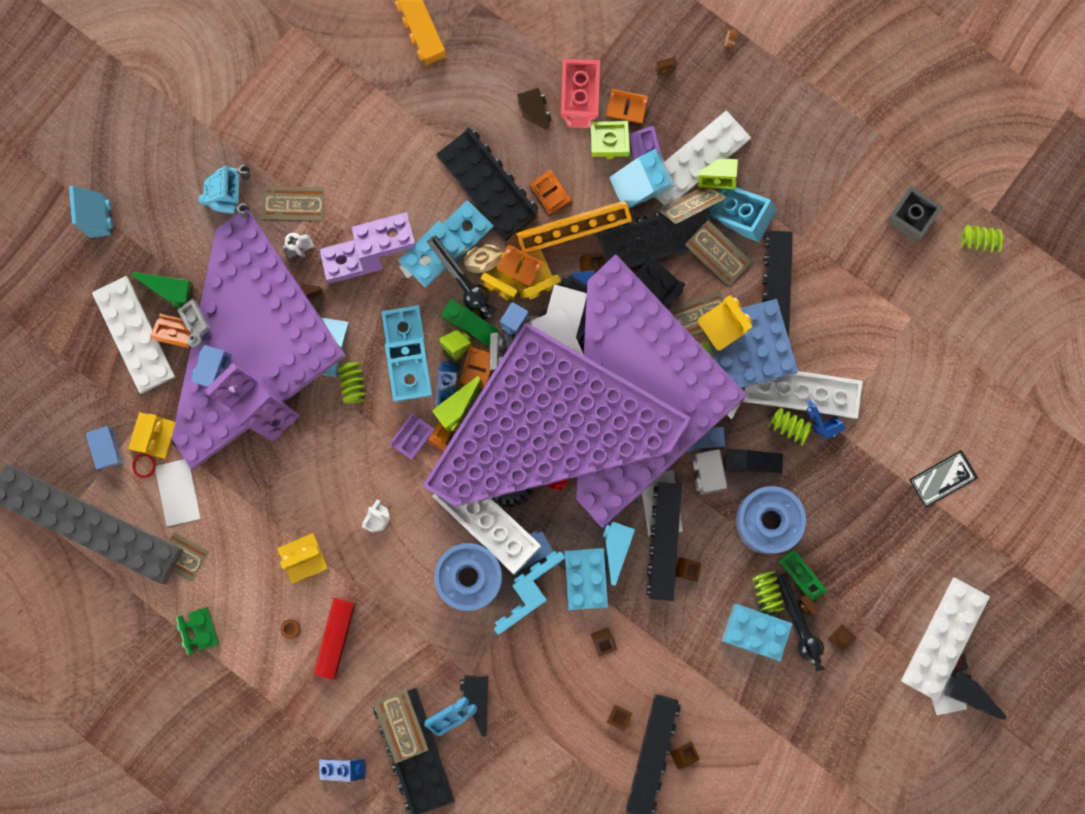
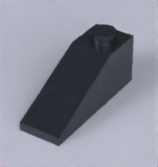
(753, 461)
(476, 691)
(972, 694)

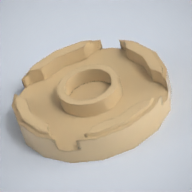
(482, 259)

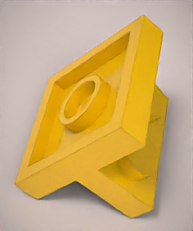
(152, 435)
(302, 558)

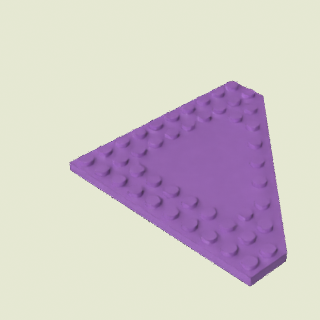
(262, 322)
(652, 350)
(548, 421)

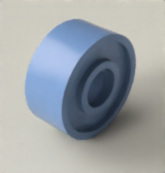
(789, 516)
(451, 566)

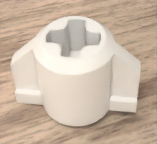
(297, 245)
(376, 518)

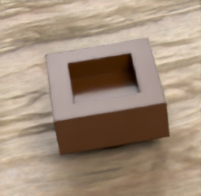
(666, 66)
(807, 605)
(842, 638)
(619, 717)

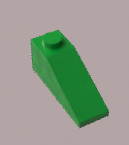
(173, 290)
(468, 322)

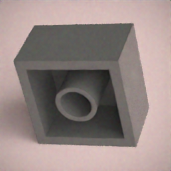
(913, 214)

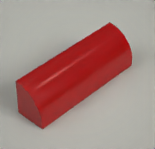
(334, 638)

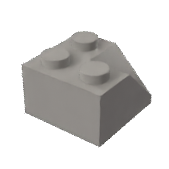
(710, 472)

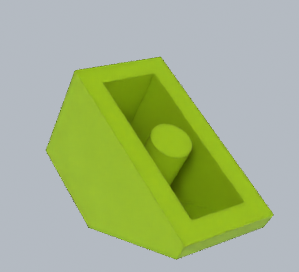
(719, 174)

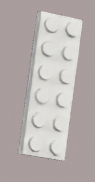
(714, 142)
(133, 335)
(831, 394)
(495, 531)
(945, 639)

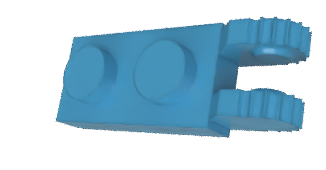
(450, 717)

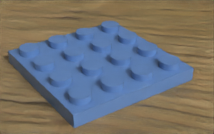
(760, 353)

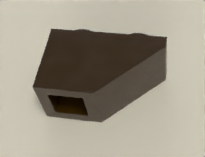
(533, 109)

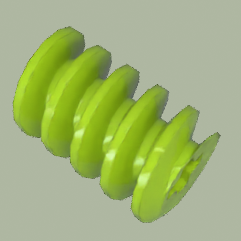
(982, 237)
(351, 383)
(790, 425)
(768, 592)

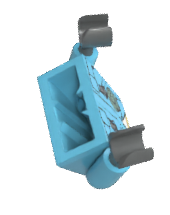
(222, 190)

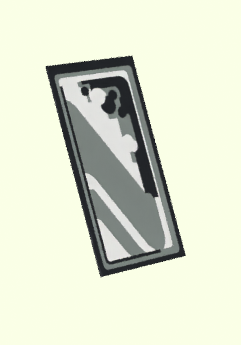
(943, 478)

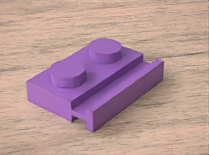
(644, 141)
(412, 436)

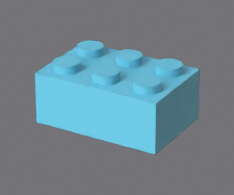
(586, 579)
(756, 632)

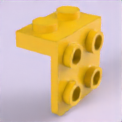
(543, 280)
(500, 283)
(725, 323)

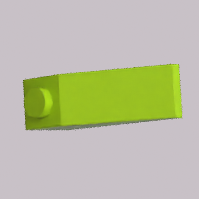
(455, 344)
(455, 408)

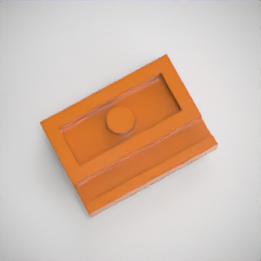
(171, 331)

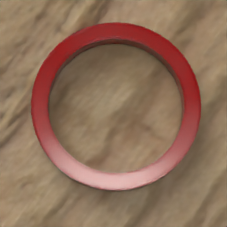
(134, 462)

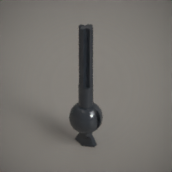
(474, 296)
(810, 646)

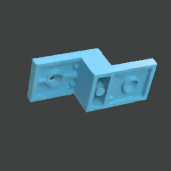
(452, 237)
(406, 353)
(529, 591)

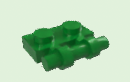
(203, 630)

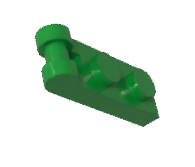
(802, 575)

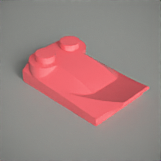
(580, 92)

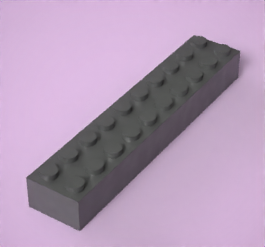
(88, 525)

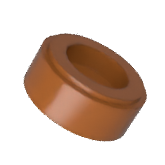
(730, 38)
(290, 629)

